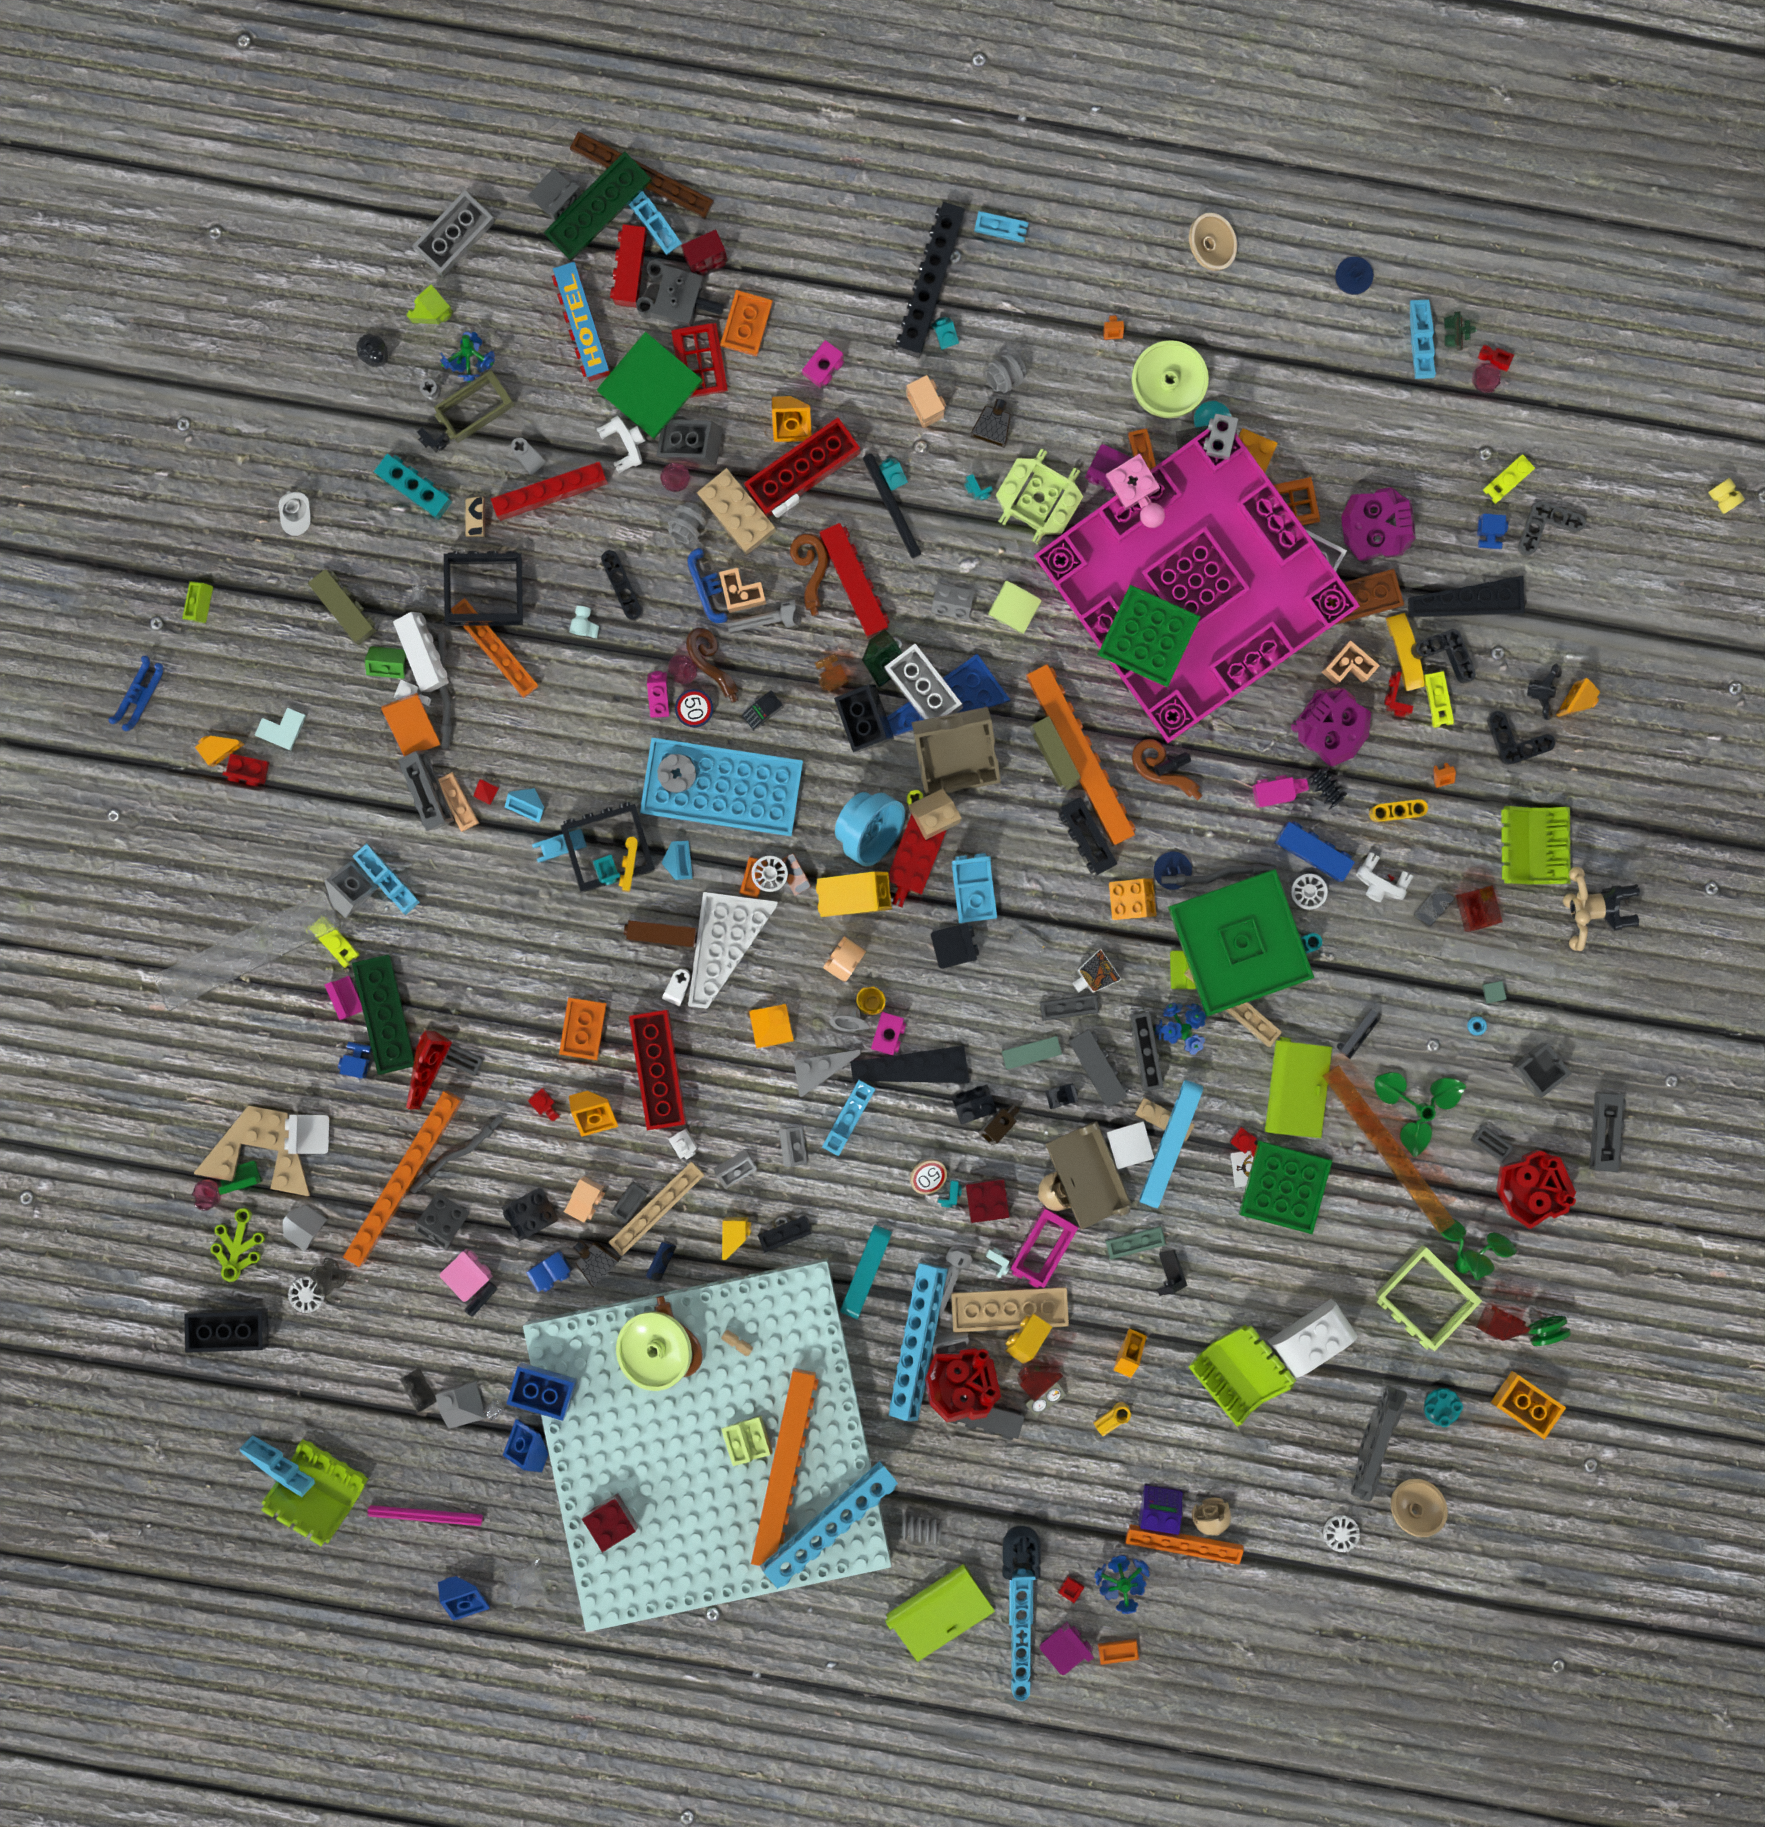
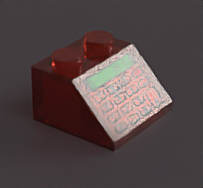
(1038, 1379)

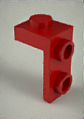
(1399, 709)

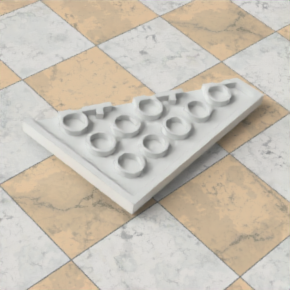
(723, 937)

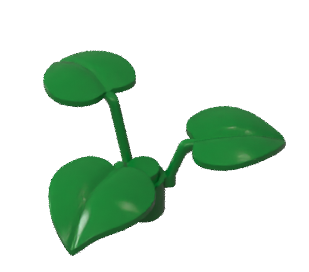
(1446, 1095)
(1474, 1261)

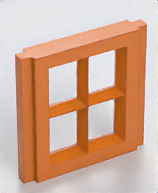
(1296, 485)

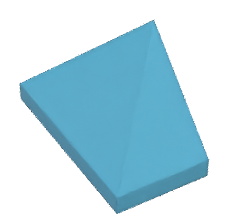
(525, 803)
(678, 860)

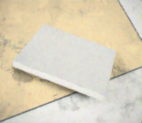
(1130, 1145)

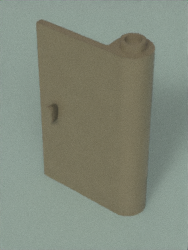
(1089, 1175)

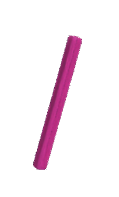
(425, 1515)

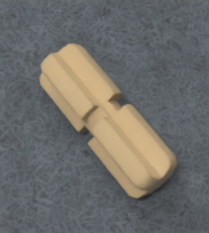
(733, 1340)

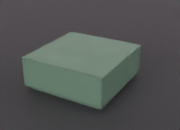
(1494, 992)

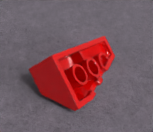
(427, 1062)

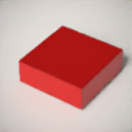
(1071, 1589)

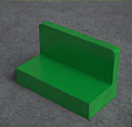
(246, 1175)

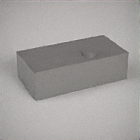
(453, 233)

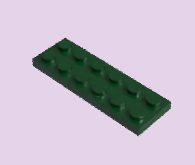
(597, 206)
(384, 1014)

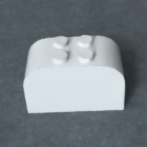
(1313, 1339)

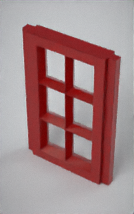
(718, 367)

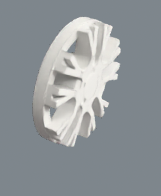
(769, 873)
(1309, 891)
(305, 1295)
(1341, 1533)

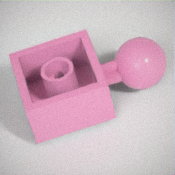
(1152, 514)

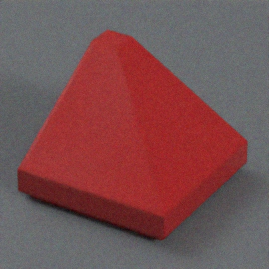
(485, 791)

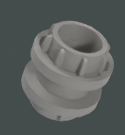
(1003, 374)
(686, 524)

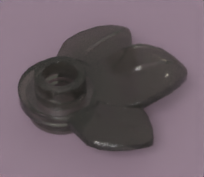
(324, 1277)

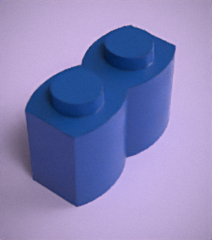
(549, 1271)

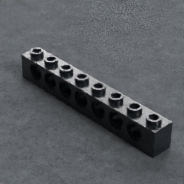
(953, 215)

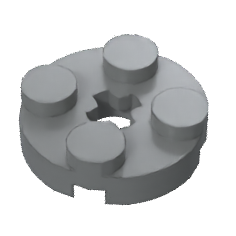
(687, 770)

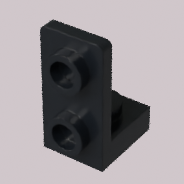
(1174, 1273)

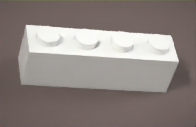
(421, 652)

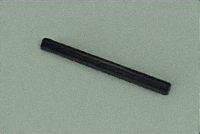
(891, 506)

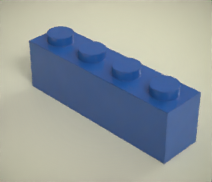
(1315, 852)

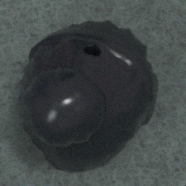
(375, 353)

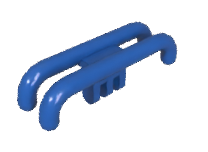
(705, 586)
(138, 694)

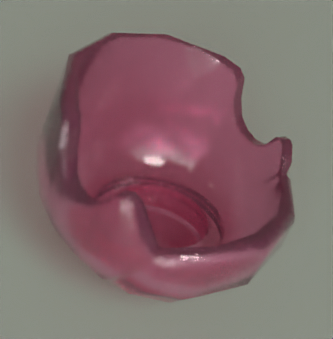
(1486, 377)
(675, 477)
(682, 669)
(206, 1195)

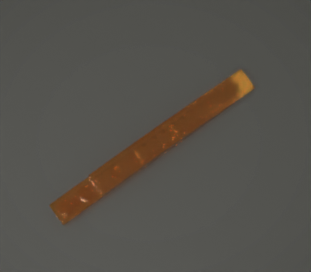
(1388, 1149)

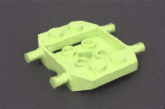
(1045, 482)

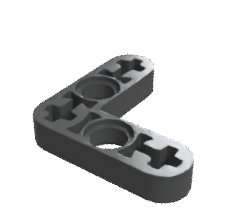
(1541, 520)

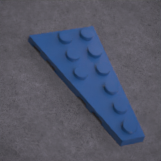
(969, 682)

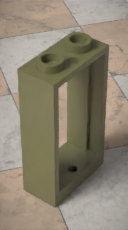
(465, 392)
(1055, 753)

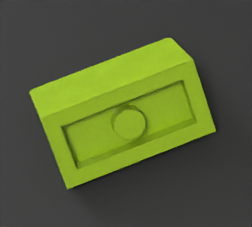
(1178, 967)

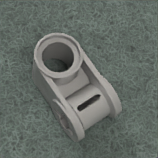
(528, 457)

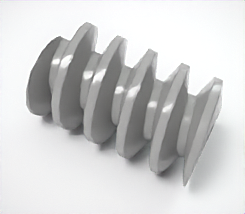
(921, 1530)

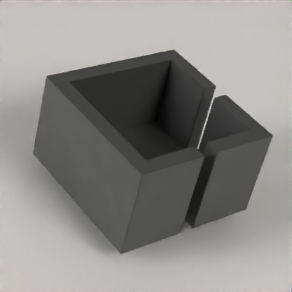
(1539, 1071)

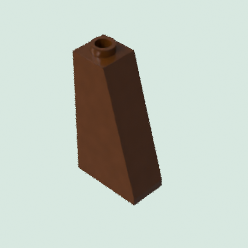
(661, 933)

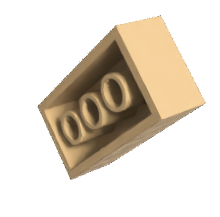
(736, 511)

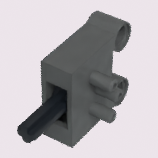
(676, 296)

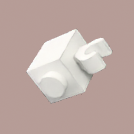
(406, 689)
(683, 1144)

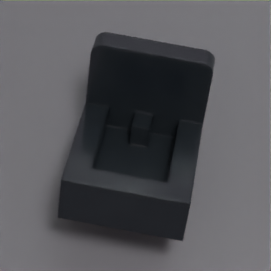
(427, 440)
(1062, 1095)

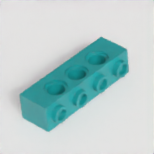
(386, 471)

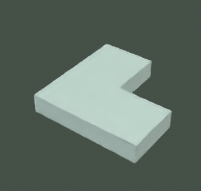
(282, 734)

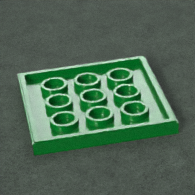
(649, 385)
(1148, 636)
(1285, 1187)

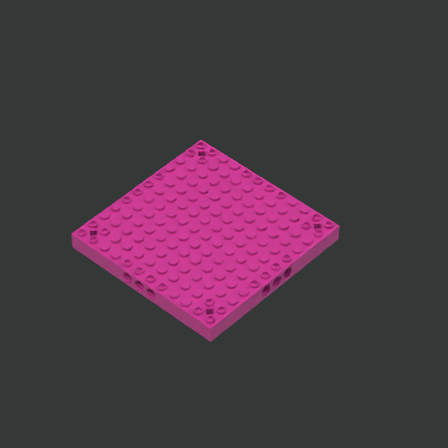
(1221, 553)

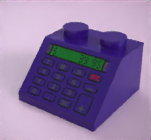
(1161, 1510)

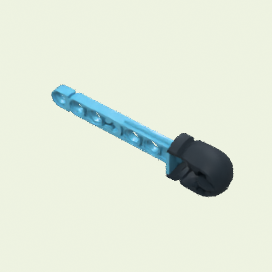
(1021, 1581)

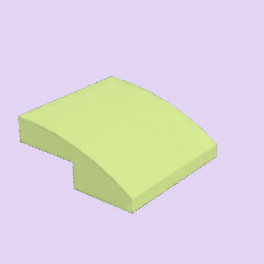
(1014, 607)
(747, 1440)

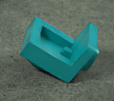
(945, 332)
(893, 473)
(972, 487)
(606, 869)
(955, 1191)

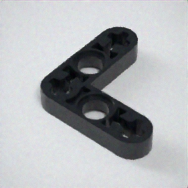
(1447, 644)
(1510, 746)

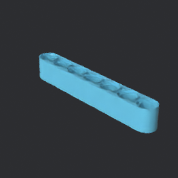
(1171, 1144)

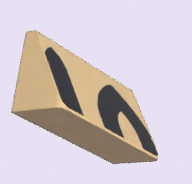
(475, 517)

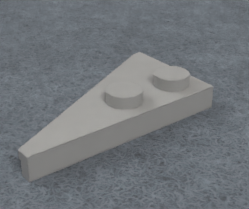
(815, 1070)

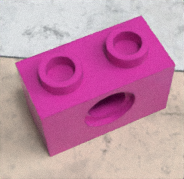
(825, 353)
(885, 1045)

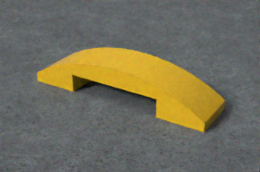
(1403, 640)

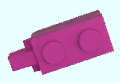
(1278, 791)

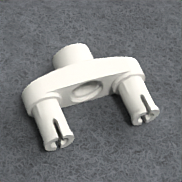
(631, 439)
(1379, 887)

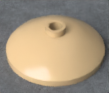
(1213, 241)
(1427, 1502)

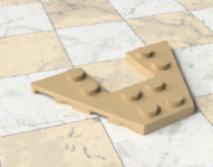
(260, 1129)

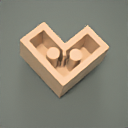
(739, 596)
(1351, 660)
(584, 1198)

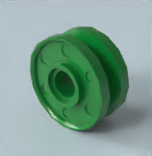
(1549, 1330)

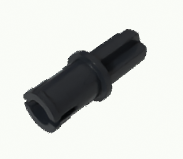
(1172, 764)
(481, 1299)

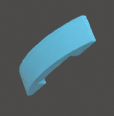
(848, 1117)

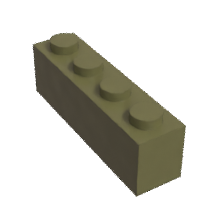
(342, 607)

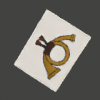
(1241, 1167)

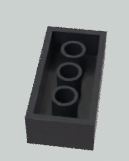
(226, 1330)

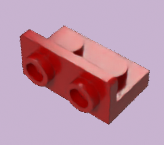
(247, 769)

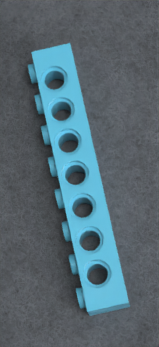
(916, 1355)
(817, 1526)

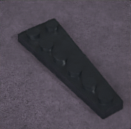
(1487, 598)
(928, 1066)

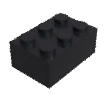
(864, 718)

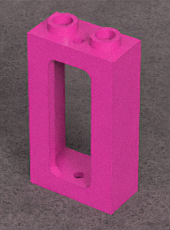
(1056, 1254)

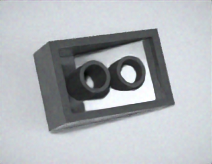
(690, 441)

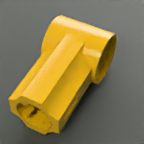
(1111, 1420)

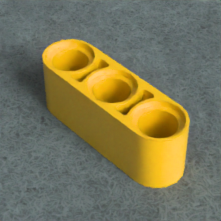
(1407, 810)

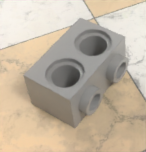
(1225, 437)

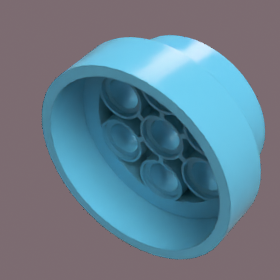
(869, 826)

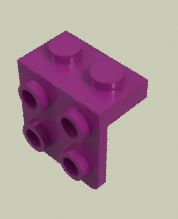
(1104, 462)
(1066, 1648)

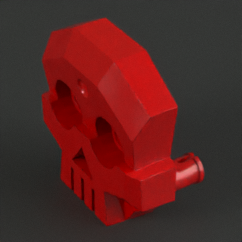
(1520, 1195)
(947, 1387)

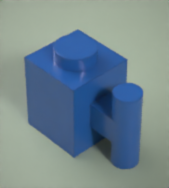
(1491, 527)
(355, 1064)

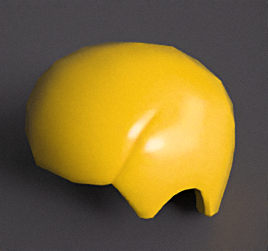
(870, 1000)

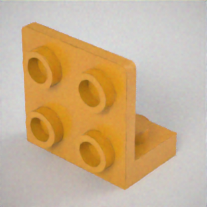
(1132, 899)

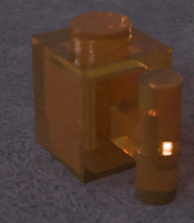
(833, 677)

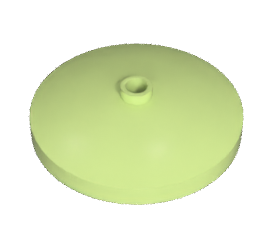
(1169, 362)
(653, 1351)

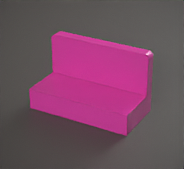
(344, 997)

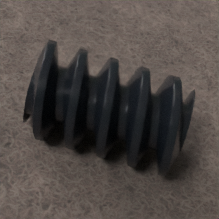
(1327, 787)

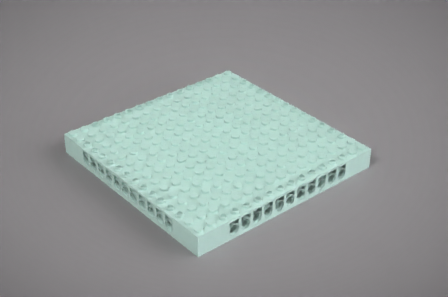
(671, 1457)

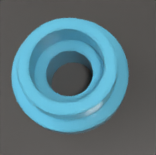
(1482, 1025)

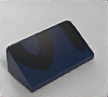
(661, 1260)

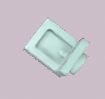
(997, 1256)

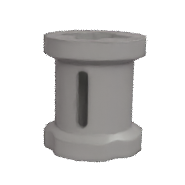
(424, 389)

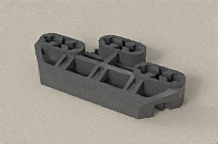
(1376, 1442)

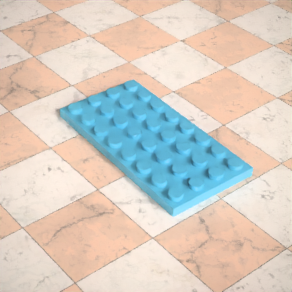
(728, 789)

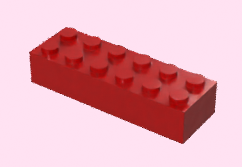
(803, 466)
(657, 1070)

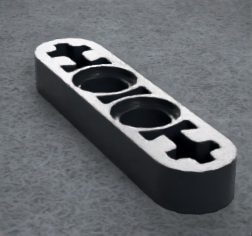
(619, 586)

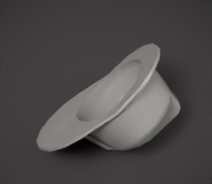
(849, 1019)

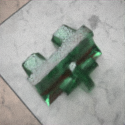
(1455, 322)

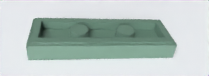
(1031, 1052)
(1135, 1242)

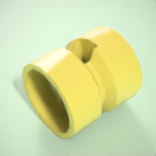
(1726, 495)

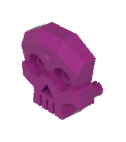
(1362, 526)
(1325, 718)

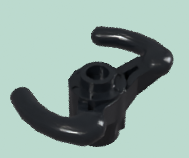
(1545, 690)

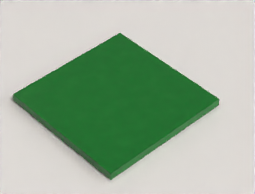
(1241, 942)

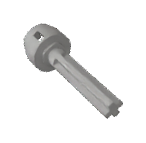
(786, 614)
(959, 1258)

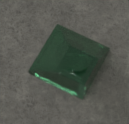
(878, 654)

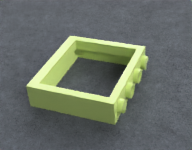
(1457, 1318)

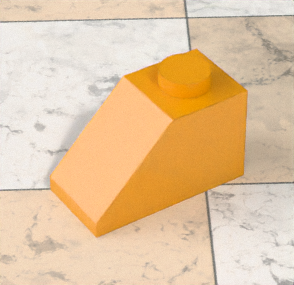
(216, 749)
(1130, 1353)

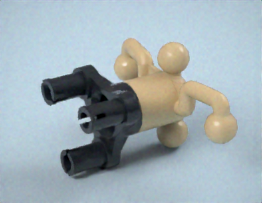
(1596, 906)

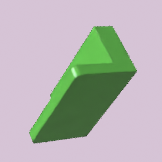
(385, 662)

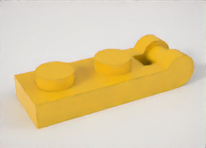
(628, 864)

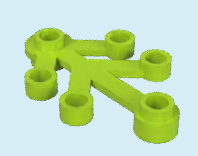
(236, 1247)

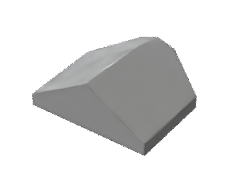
(302, 1226)

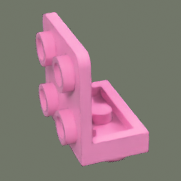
(466, 1275)

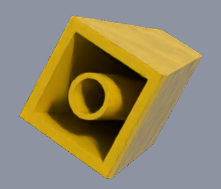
(853, 894)

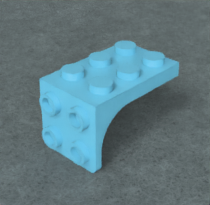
(974, 888)

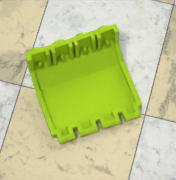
(1535, 845)
(1241, 1372)
(325, 1503)

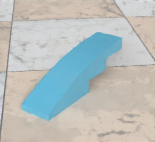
(655, 223)
(1422, 339)
(386, 879)
(276, 1466)

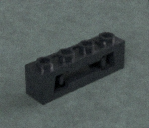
(1084, 848)

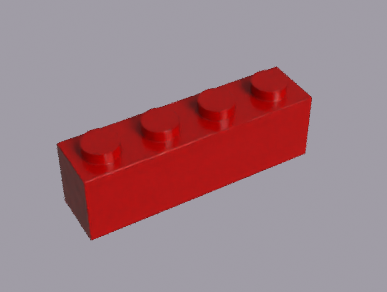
(629, 265)

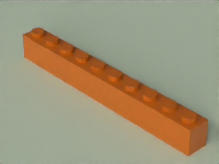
(1093, 778)
(403, 1178)
(784, 1465)

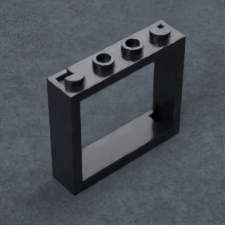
(489, 619)
(605, 814)

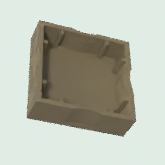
(956, 751)

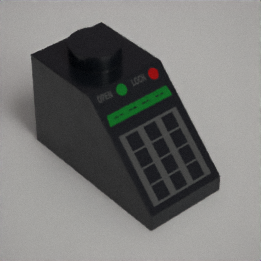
(762, 710)

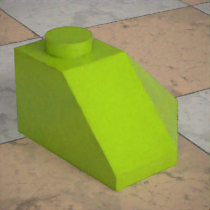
(430, 308)

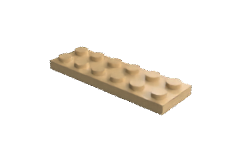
(1008, 1308)

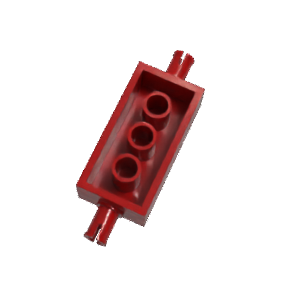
(913, 861)

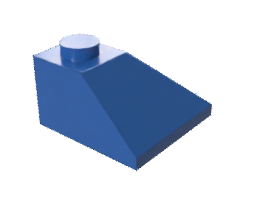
(526, 1448)
(460, 1598)

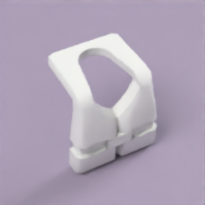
(784, 507)

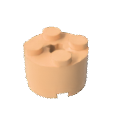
(844, 959)

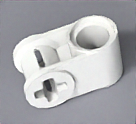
(676, 990)

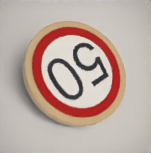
(928, 1176)

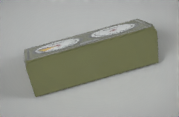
(1047, 1400)

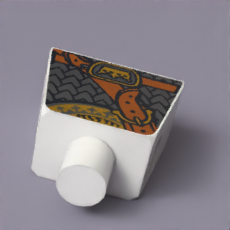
(1096, 973)

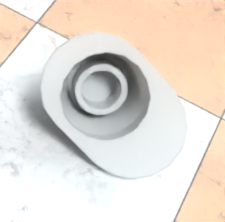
(294, 513)

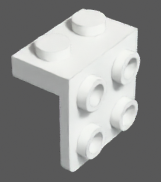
(307, 1134)

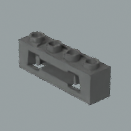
(425, 790)
(1602, 1159)

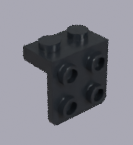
(954, 945)
(529, 1214)

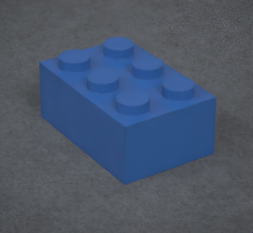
(541, 1391)

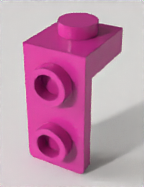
(658, 694)

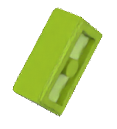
(197, 602)

